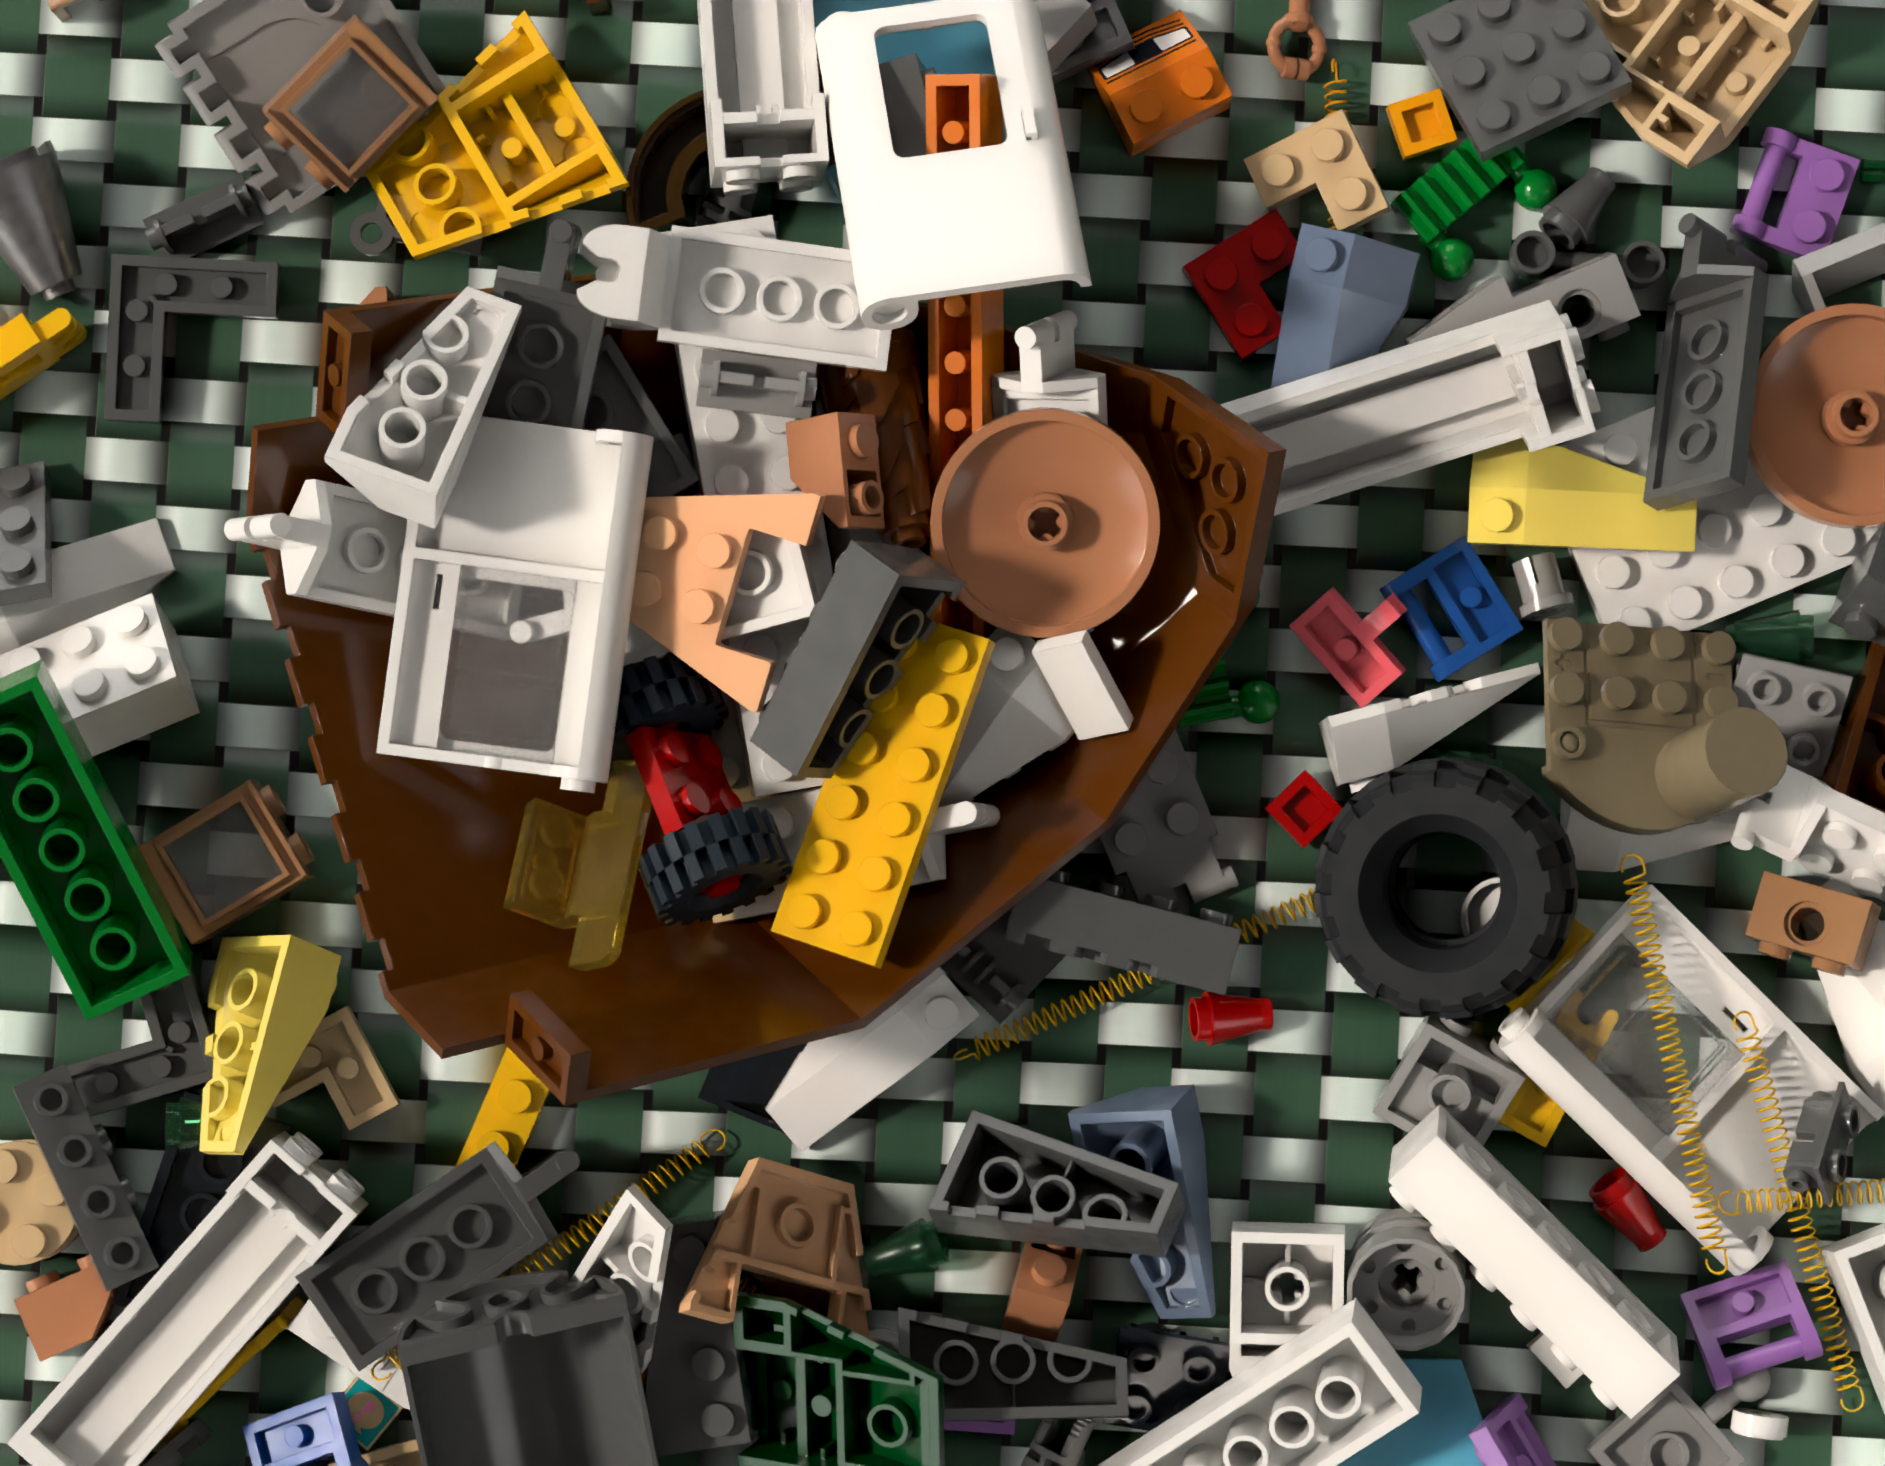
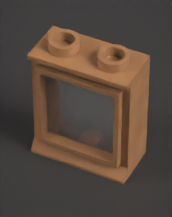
(347, 105)
(227, 860)

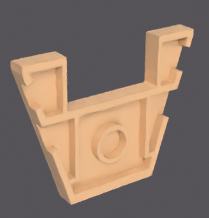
(691, 571)
(788, 1229)

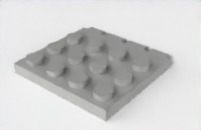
(249, 54)

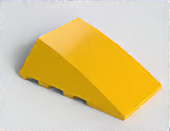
(495, 151)

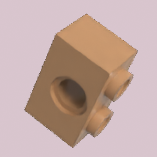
(1786, 901)

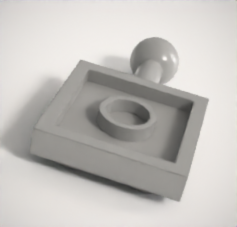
(1677, 1430)

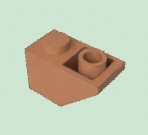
(840, 460)
(1042, 1290)
(65, 1310)

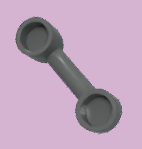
(1535, 254)

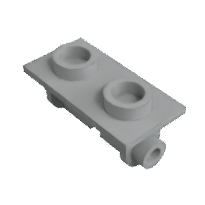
(756, 384)

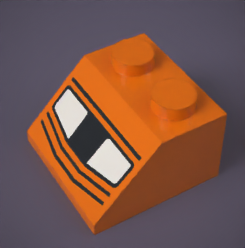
(1161, 84)

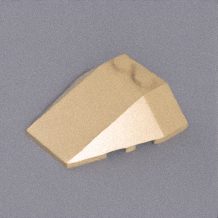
(1699, 65)

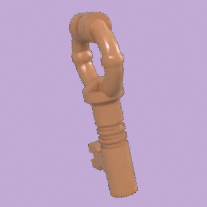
(1296, 20)

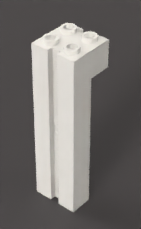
(762, 95)
(1427, 404)
(195, 1311)

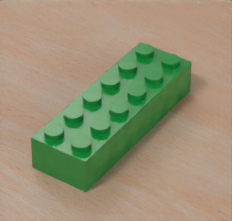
(78, 855)

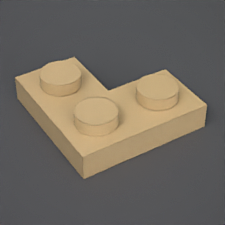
(1322, 158)
(347, 1067)

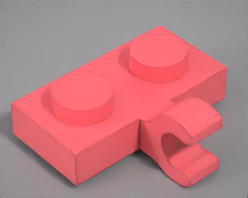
(1351, 645)

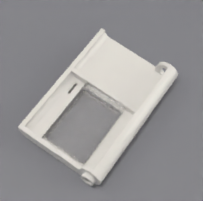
(520, 605)
(1599, 1059)

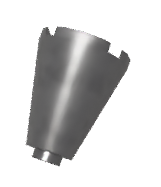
(36, 222)

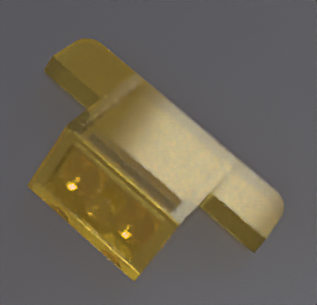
(583, 867)

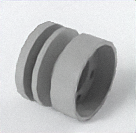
(1404, 1307)

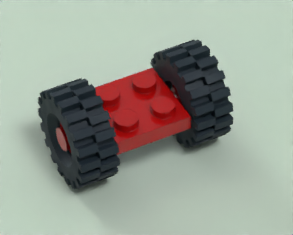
(710, 848)

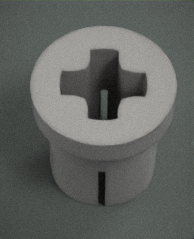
(1541, 587)

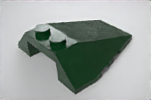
(834, 1393)

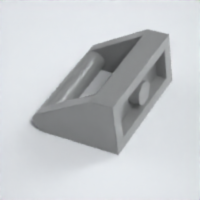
(1838, 267)

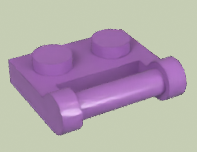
(1812, 200)
(1746, 1307)
(1509, 1437)

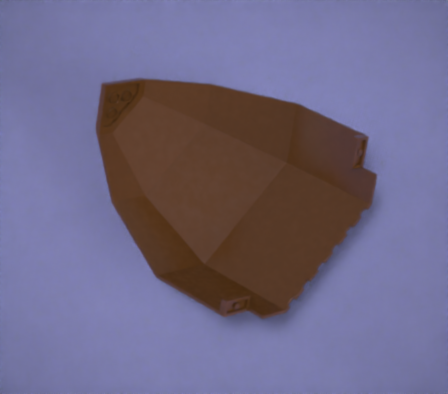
(686, 998)

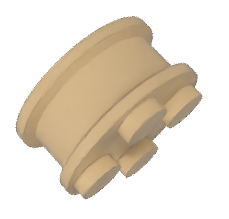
(31, 1207)

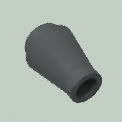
(1575, 211)

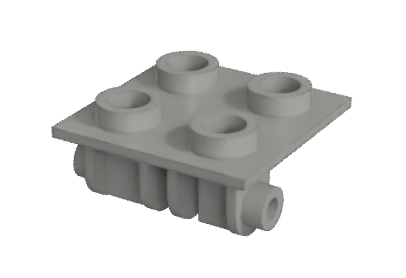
(1800, 701)

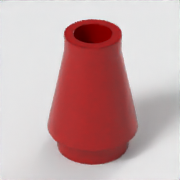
(1228, 1016)
(1627, 1208)

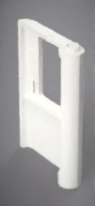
(958, 215)

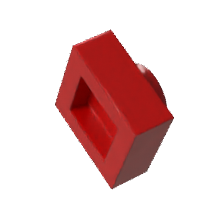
(1303, 809)

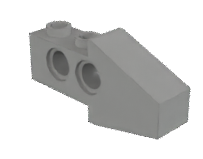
(1596, 280)

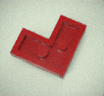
(1231, 277)

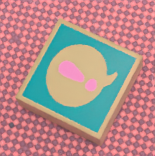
(369, 1412)

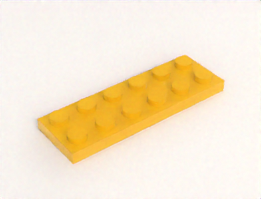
(883, 803)

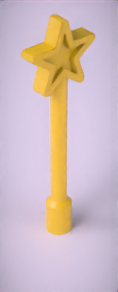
(257, 1343)

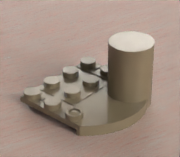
(1650, 726)

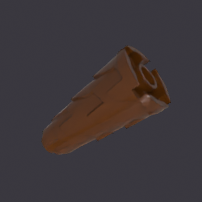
(902, 431)

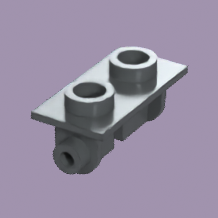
(204, 220)
(1830, 1125)

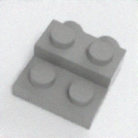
(1453, 1069)

